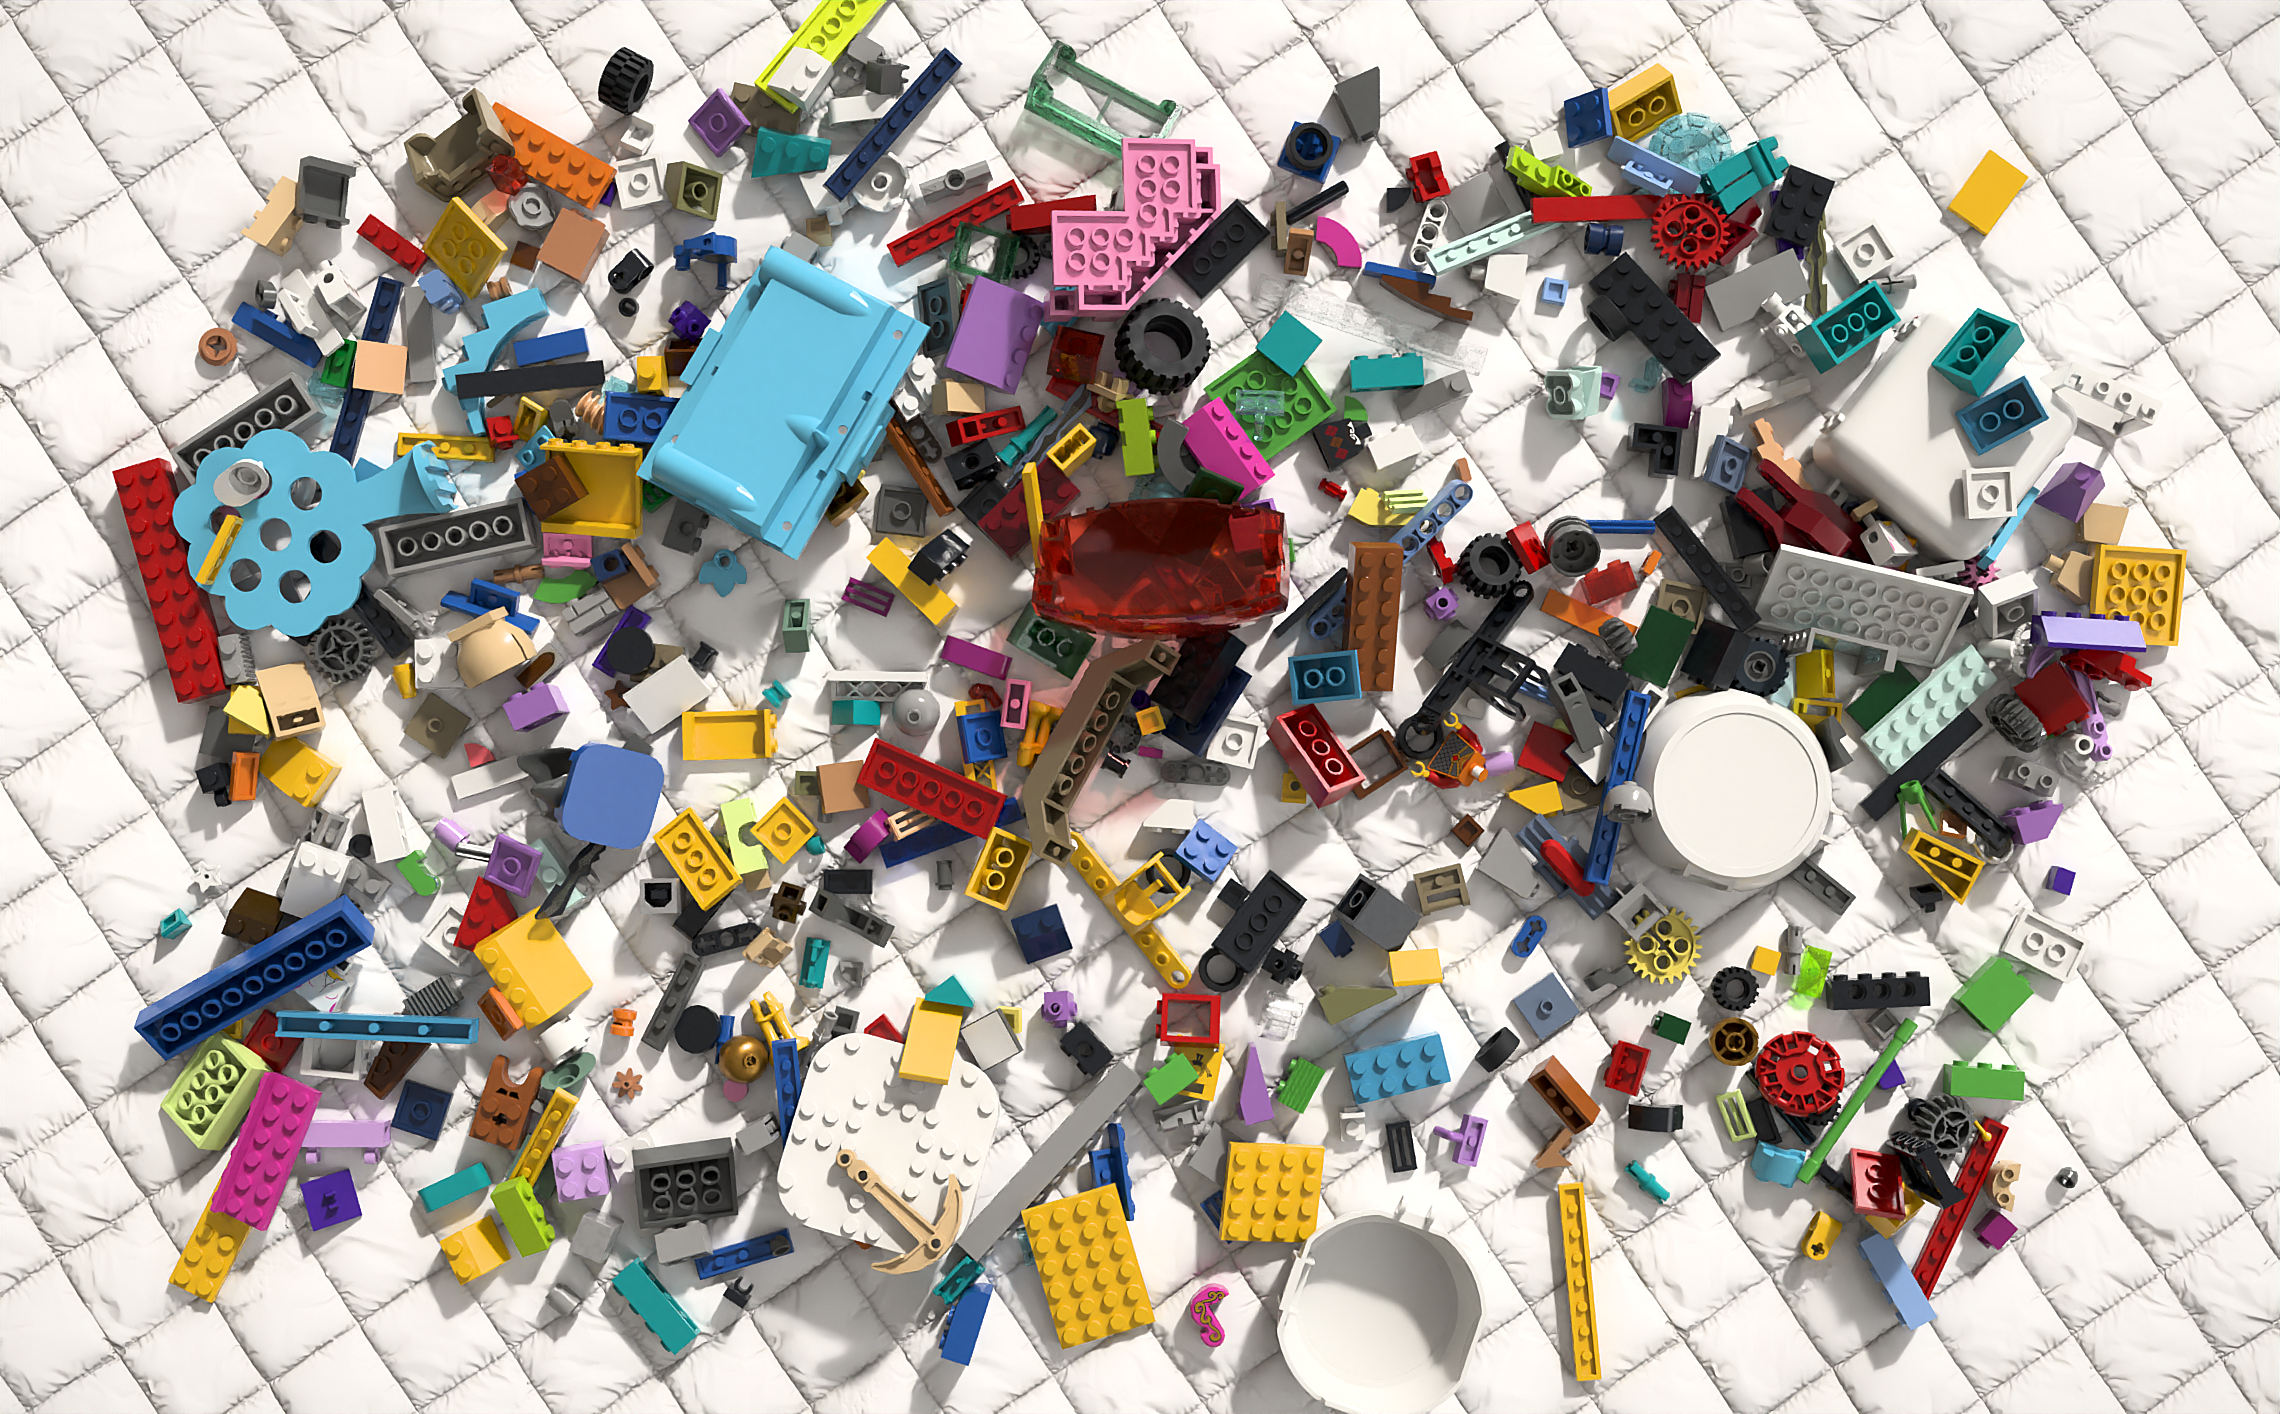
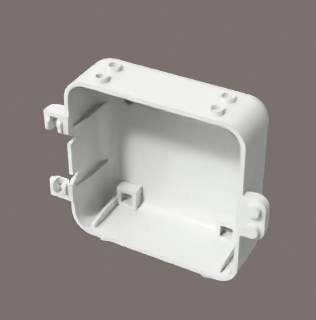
(1909, 449)

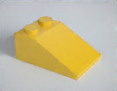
(298, 770)

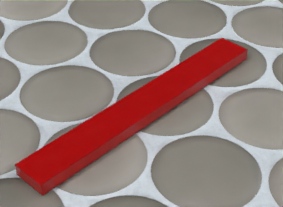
(1601, 208)
(1951, 1220)

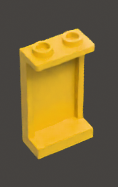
(729, 735)

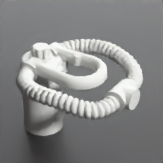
(2007, 649)
(2080, 744)

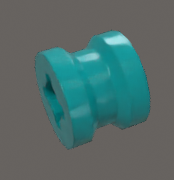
(776, 694)

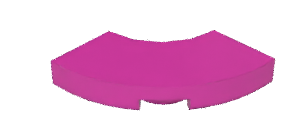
(1339, 241)

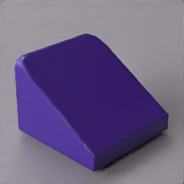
(2060, 880)
(1891, 1077)

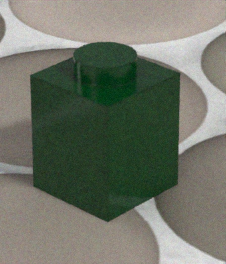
(1670, 1027)

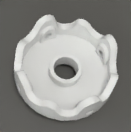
(893, 194)

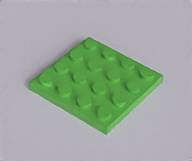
(1304, 401)

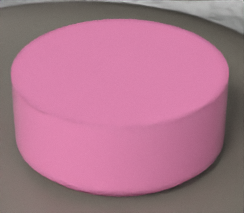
(735, 1091)

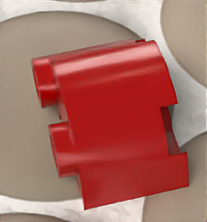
(1427, 177)

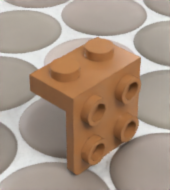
(635, 585)

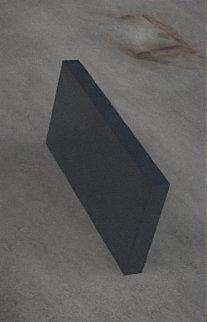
(1220, 249)
(1259, 922)

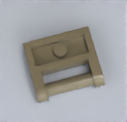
(1439, 881)

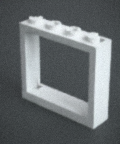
(2102, 400)

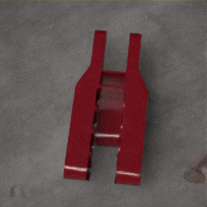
(1806, 513)

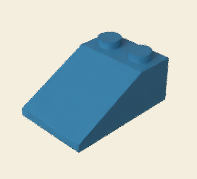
(2002, 415)
(1324, 677)

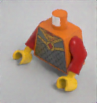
(1457, 760)

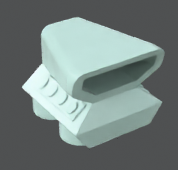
(1573, 392)

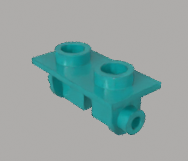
(814, 963)

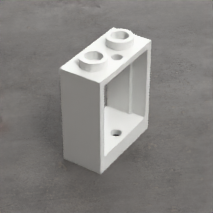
(311, 1058)

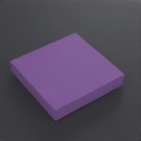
(719, 122)
(513, 865)

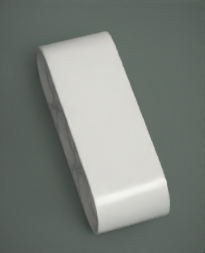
(859, 110)
(1430, 224)

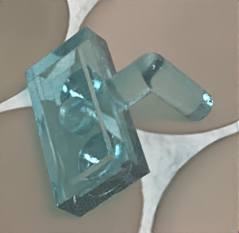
(1261, 404)

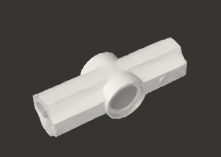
(1772, 394)

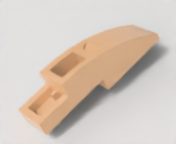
(1773, 451)

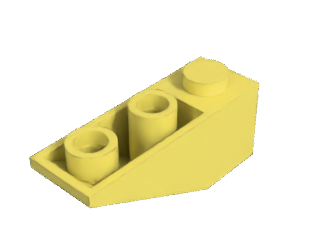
(1373, 513)

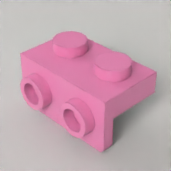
(567, 550)

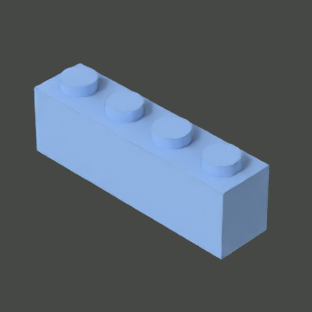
(1897, 1279)

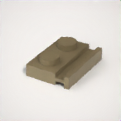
(1278, 220)

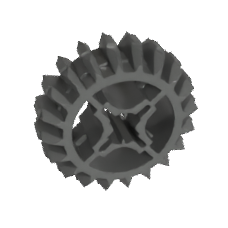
(333, 632)
(2016, 723)
(1946, 1123)

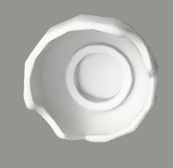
(1989, 854)

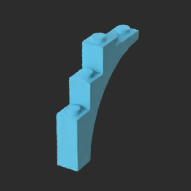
(504, 320)

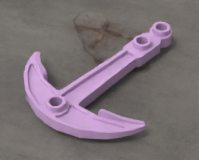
(2038, 657)

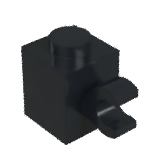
(216, 781)

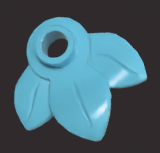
(723, 576)

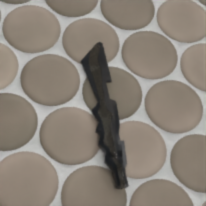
(559, 896)

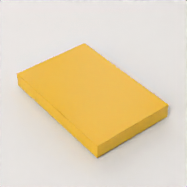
(1987, 192)

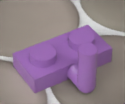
(1468, 1140)

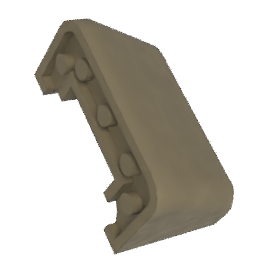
(461, 153)

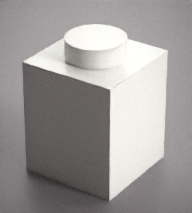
(1545, 147)

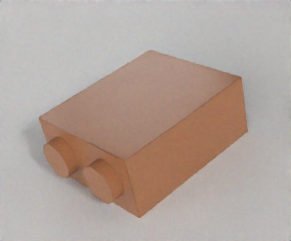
(573, 244)

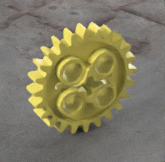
(1646, 959)

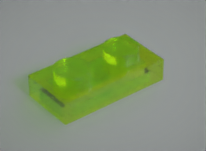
(1813, 971)

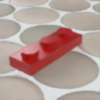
(393, 244)

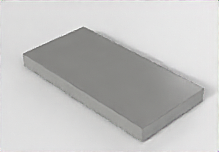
(1741, 294)

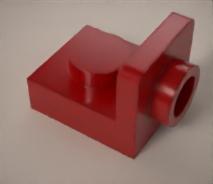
(500, 432)

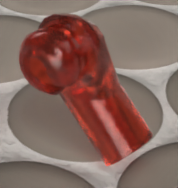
(985, 691)

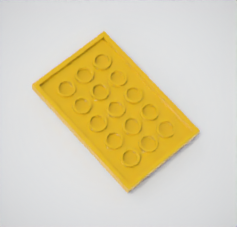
(1088, 1266)

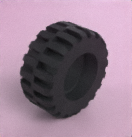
(1174, 322)

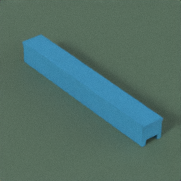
(377, 1027)

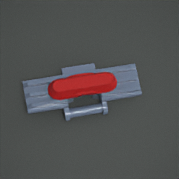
(1568, 861)

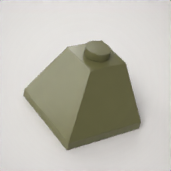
(693, 189)

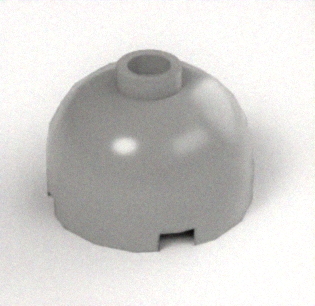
(916, 712)
(1628, 803)

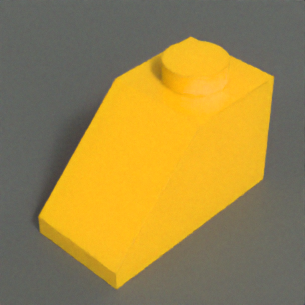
(1538, 799)

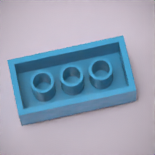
(1396, 1067)

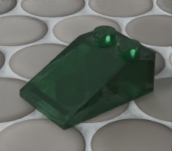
(1050, 643)

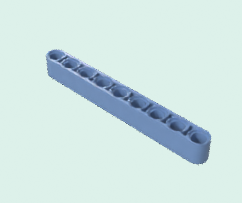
(1418, 540)

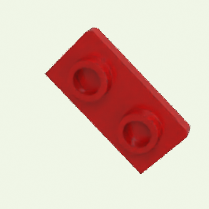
(1627, 1067)

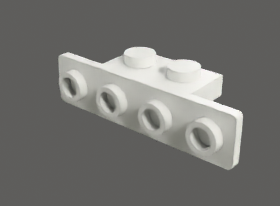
(308, 313)

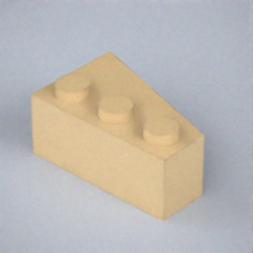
(276, 223)

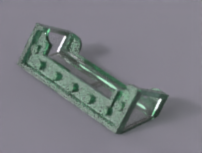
(1095, 105)

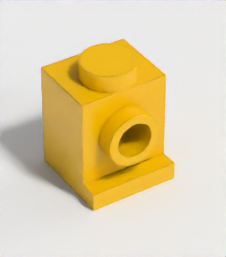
(1287, 793)

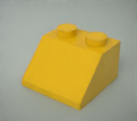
(475, 1250)

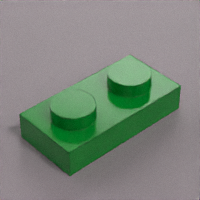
(339, 365)

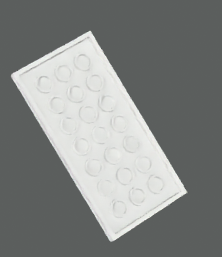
(1861, 602)

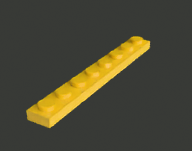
(1579, 1281)

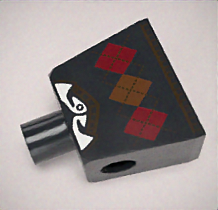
(1340, 441)

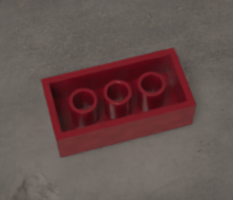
(1008, 521)

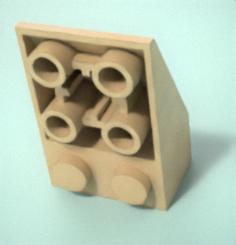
(290, 700)

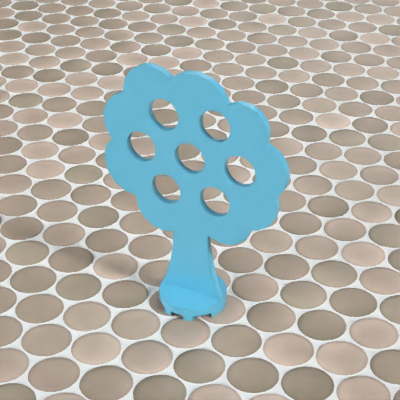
(407, 487)

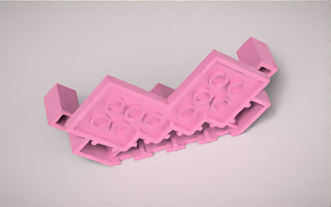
(1118, 255)

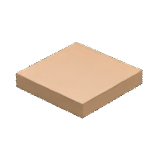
(380, 367)

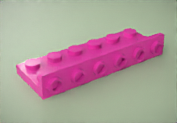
(266, 1150)

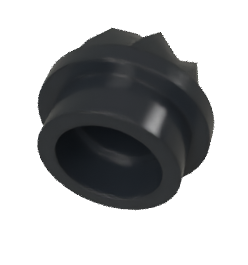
(1912, 1108)

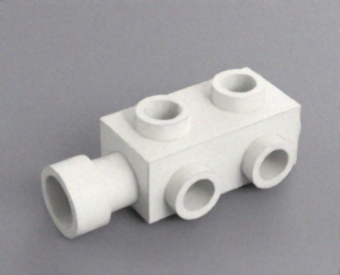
(1786, 322)

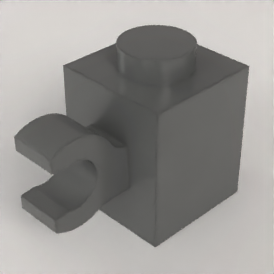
(885, 75)

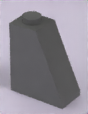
(1360, 104)

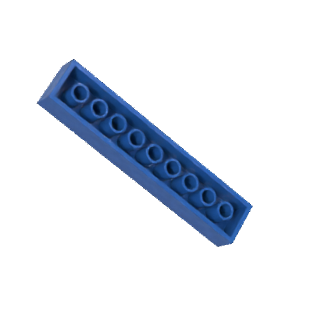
(255, 978)

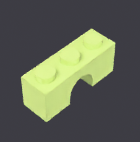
(736, 817)

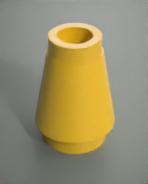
(405, 680)

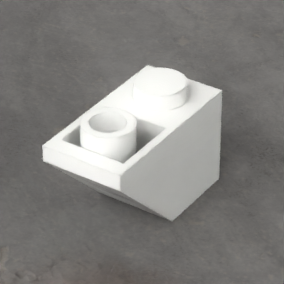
(1172, 814)

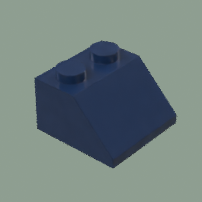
(1041, 933)

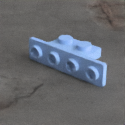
(1652, 170)

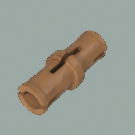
(519, 574)

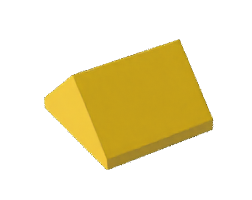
(1414, 967)

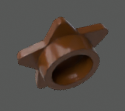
(613, 695)

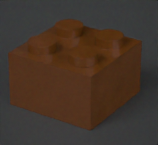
(551, 486)

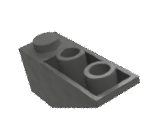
(1575, 711)

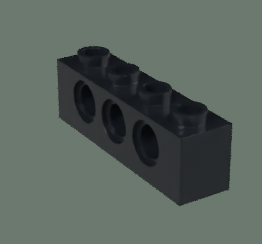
(1916, 992)

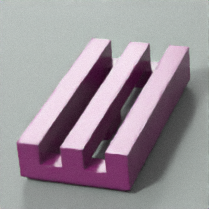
(849, 589)

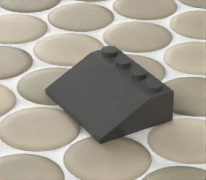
(685, 1182)

